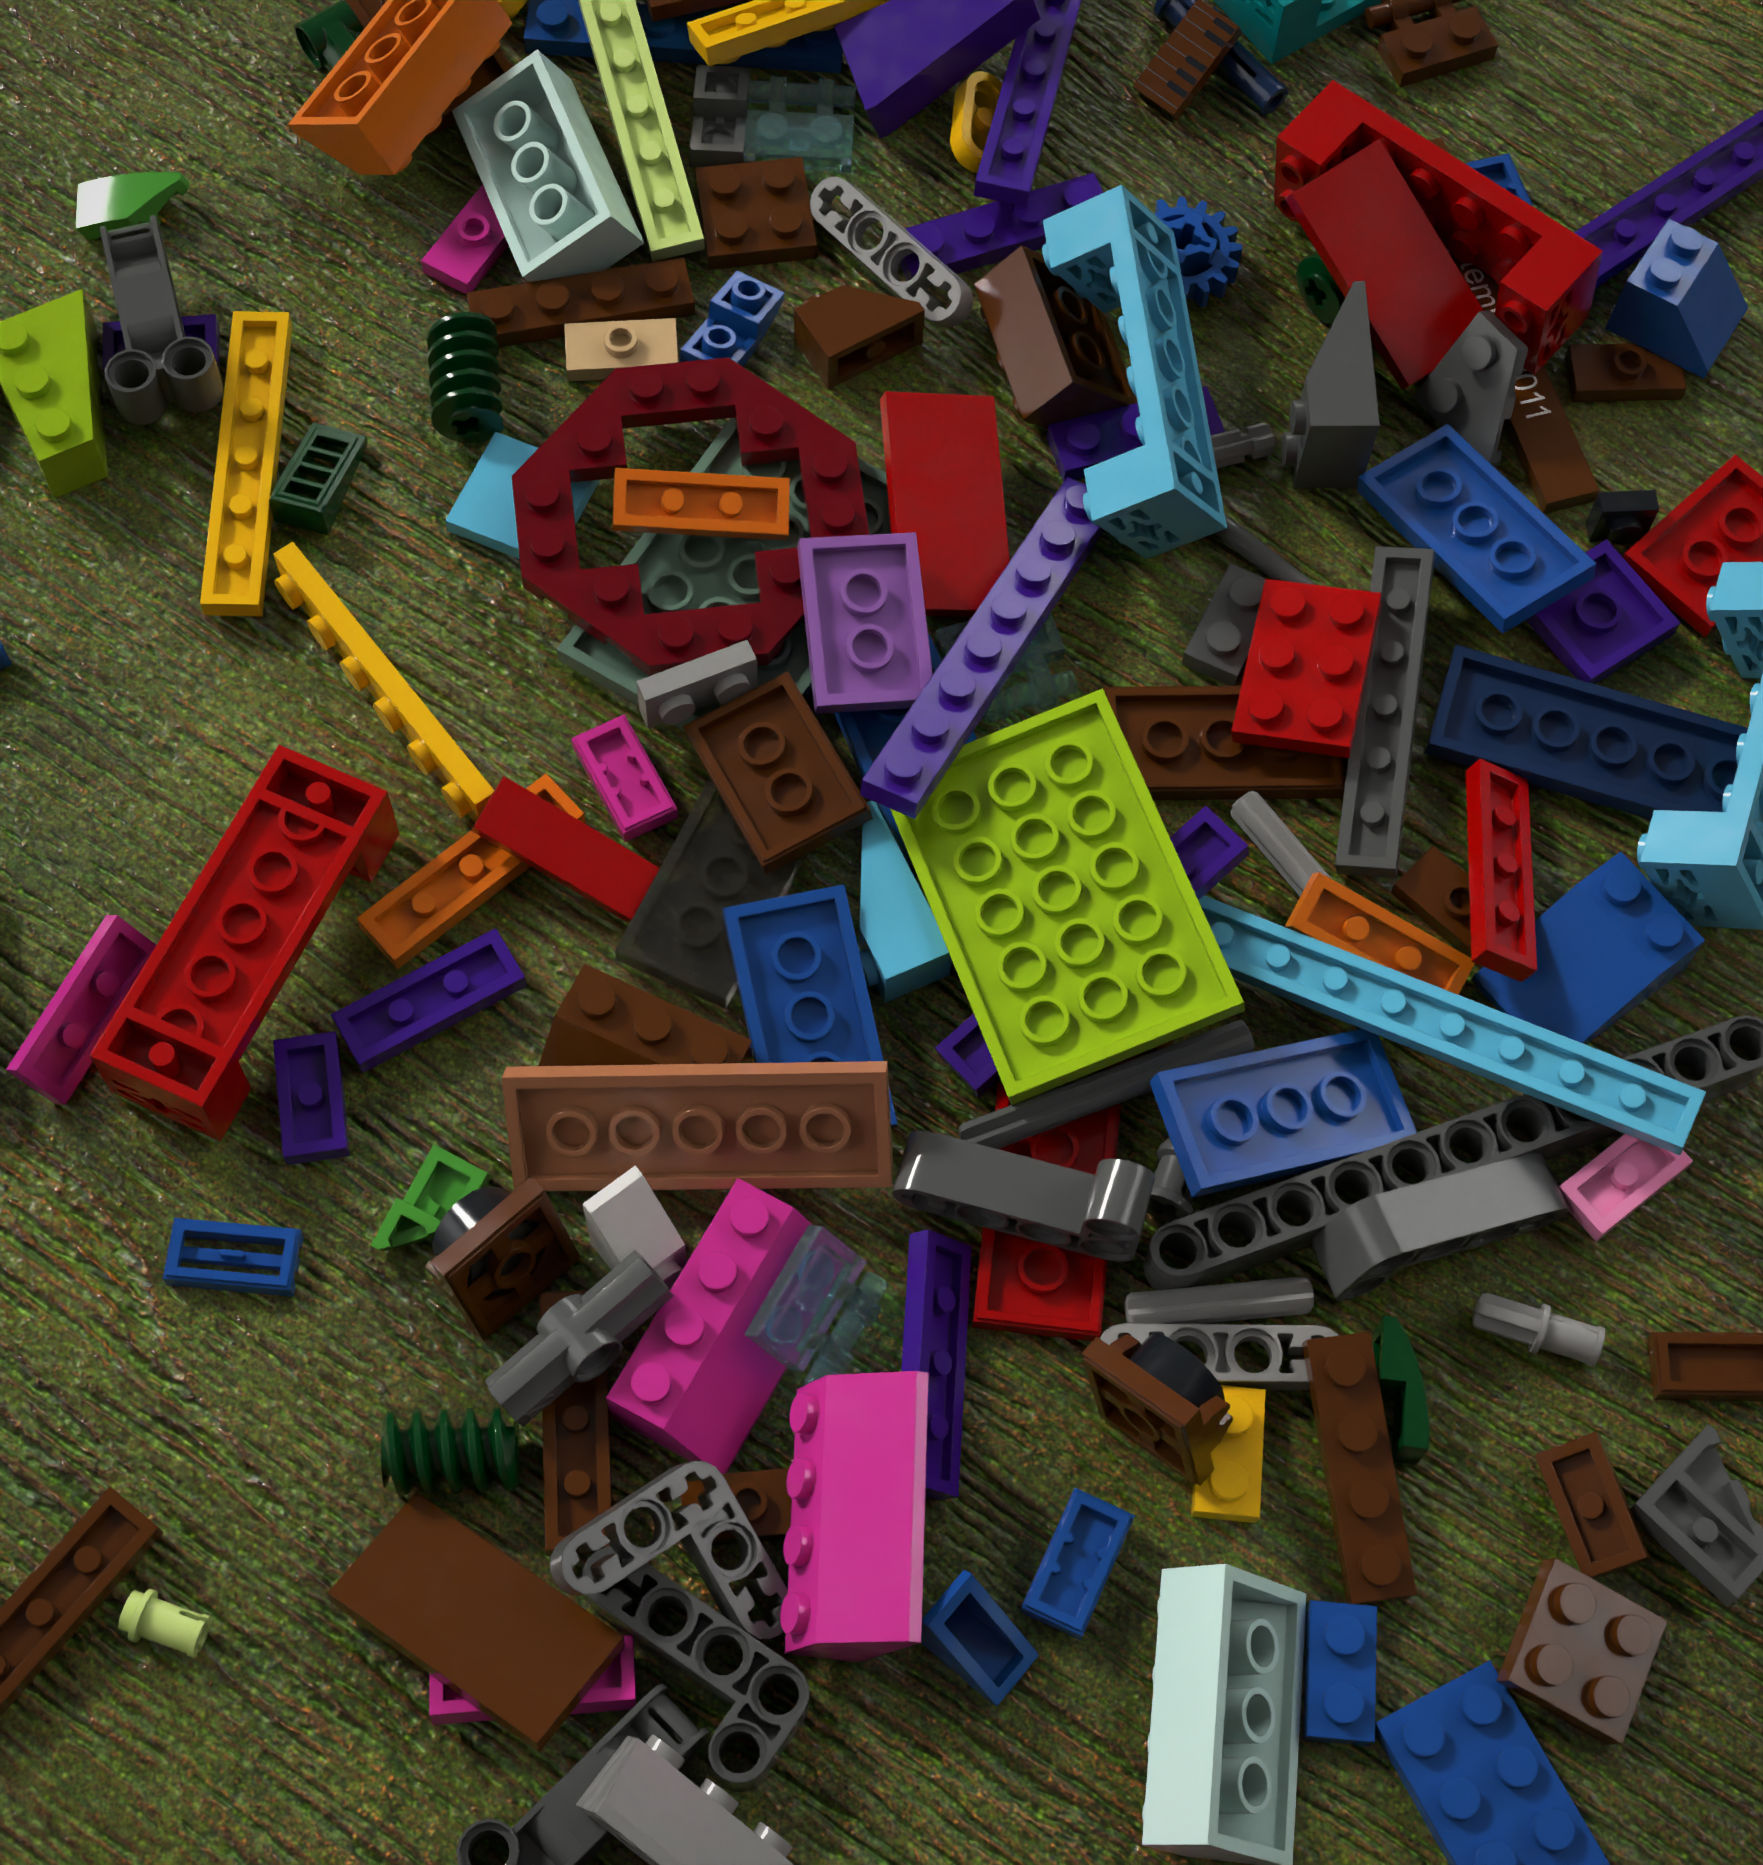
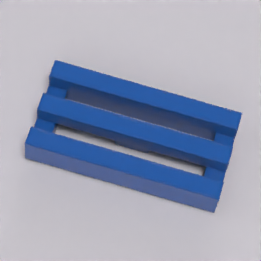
(279, 1285)

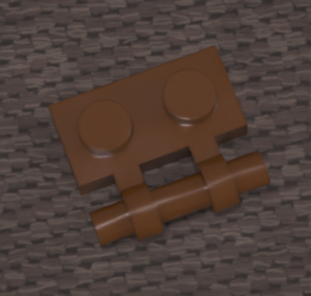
(1432, 46)

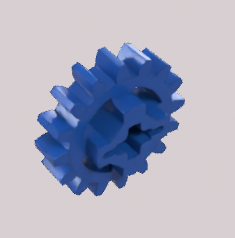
(1204, 248)

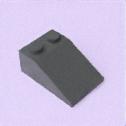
(1338, 407)

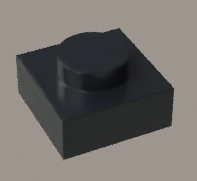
(1622, 516)

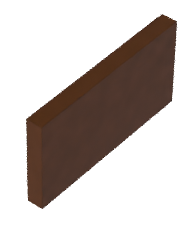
(1189, 754)
(477, 1621)

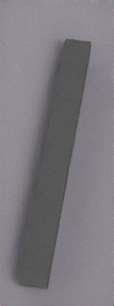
(1430, 1156)

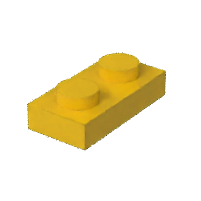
(1235, 1485)

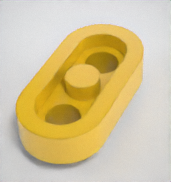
(972, 117)

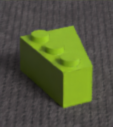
(54, 389)

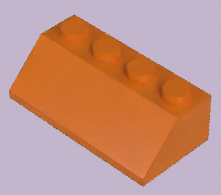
(399, 81)

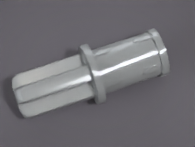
(1539, 1328)

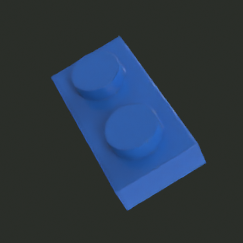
(1340, 1673)

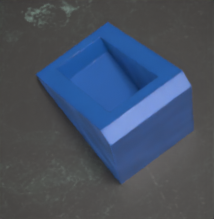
(977, 1639)

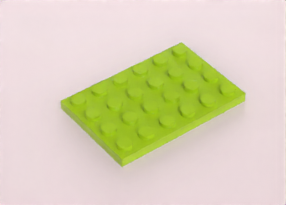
(1064, 900)

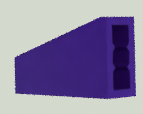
(920, 48)

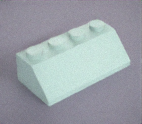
(546, 173)
(1225, 1716)

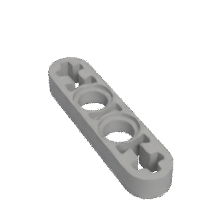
(888, 254)
(1219, 1344)

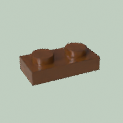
(1592, 1506)

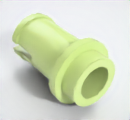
(164, 1623)

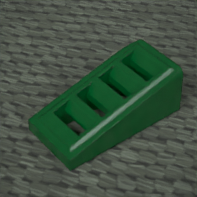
(318, 513)

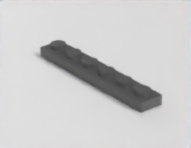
(1387, 717)

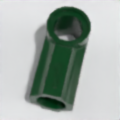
(328, 34)

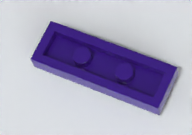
(1104, 435)
(429, 1000)

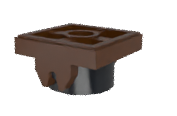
(499, 1253)
(1160, 1400)

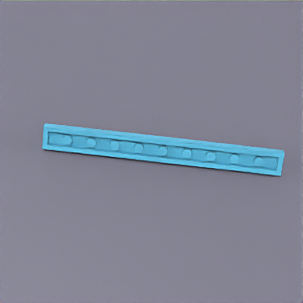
(1455, 1029)

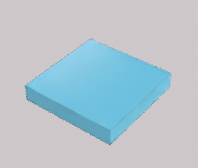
(487, 501)

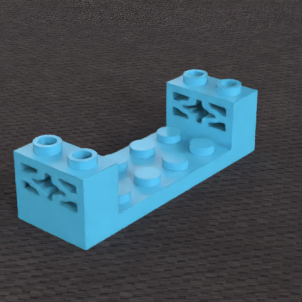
(1169, 486)
(1714, 860)

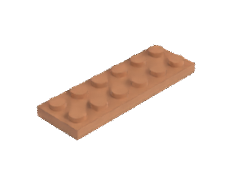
(701, 1125)

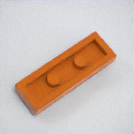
(701, 504)
(1367, 930)

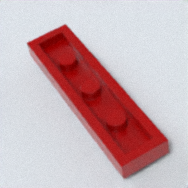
(1500, 871)

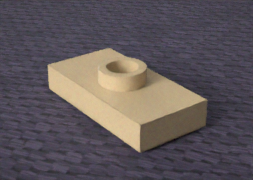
(601, 347)

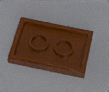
(777, 773)

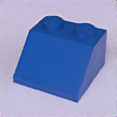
(1680, 300)

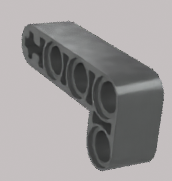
(1027, 1196)
(1435, 1220)
(687, 1654)

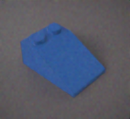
(1597, 954)

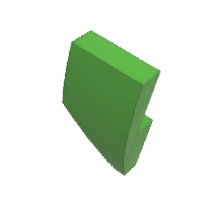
(124, 200)
(432, 1194)

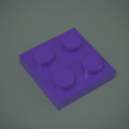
(1604, 619)

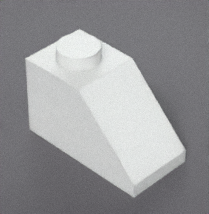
(631, 1218)

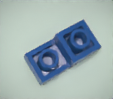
(735, 321)

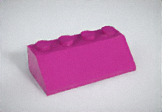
(695, 1373)
(856, 1516)

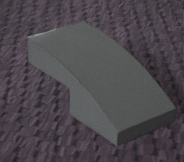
(719, 115)

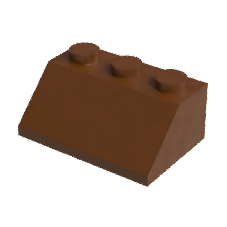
(1050, 343)
(622, 1025)

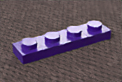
(998, 228)
(937, 1345)

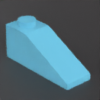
(897, 928)

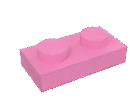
(1619, 1183)

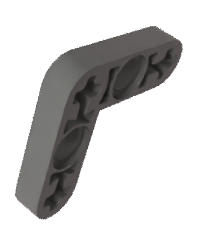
(696, 1530)

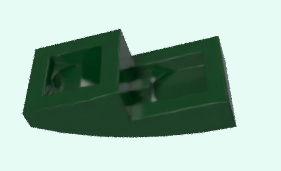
(1402, 1381)

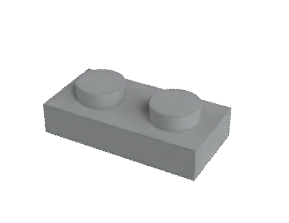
(711, 679)

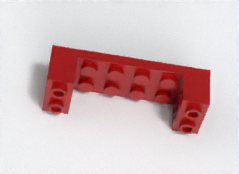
(1539, 264)
(239, 938)

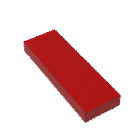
(565, 849)

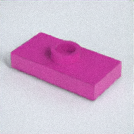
(467, 246)
(624, 778)

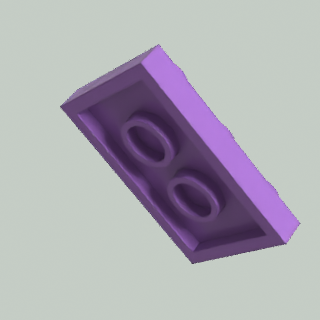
(864, 621)

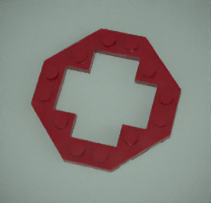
(592, 445)

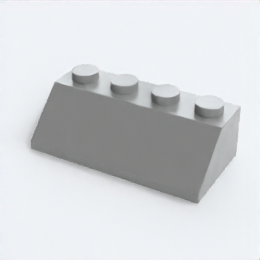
(669, 1817)

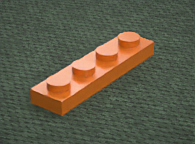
(449, 888)

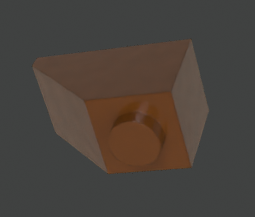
(855, 331)

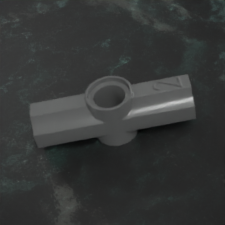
(578, 1338)

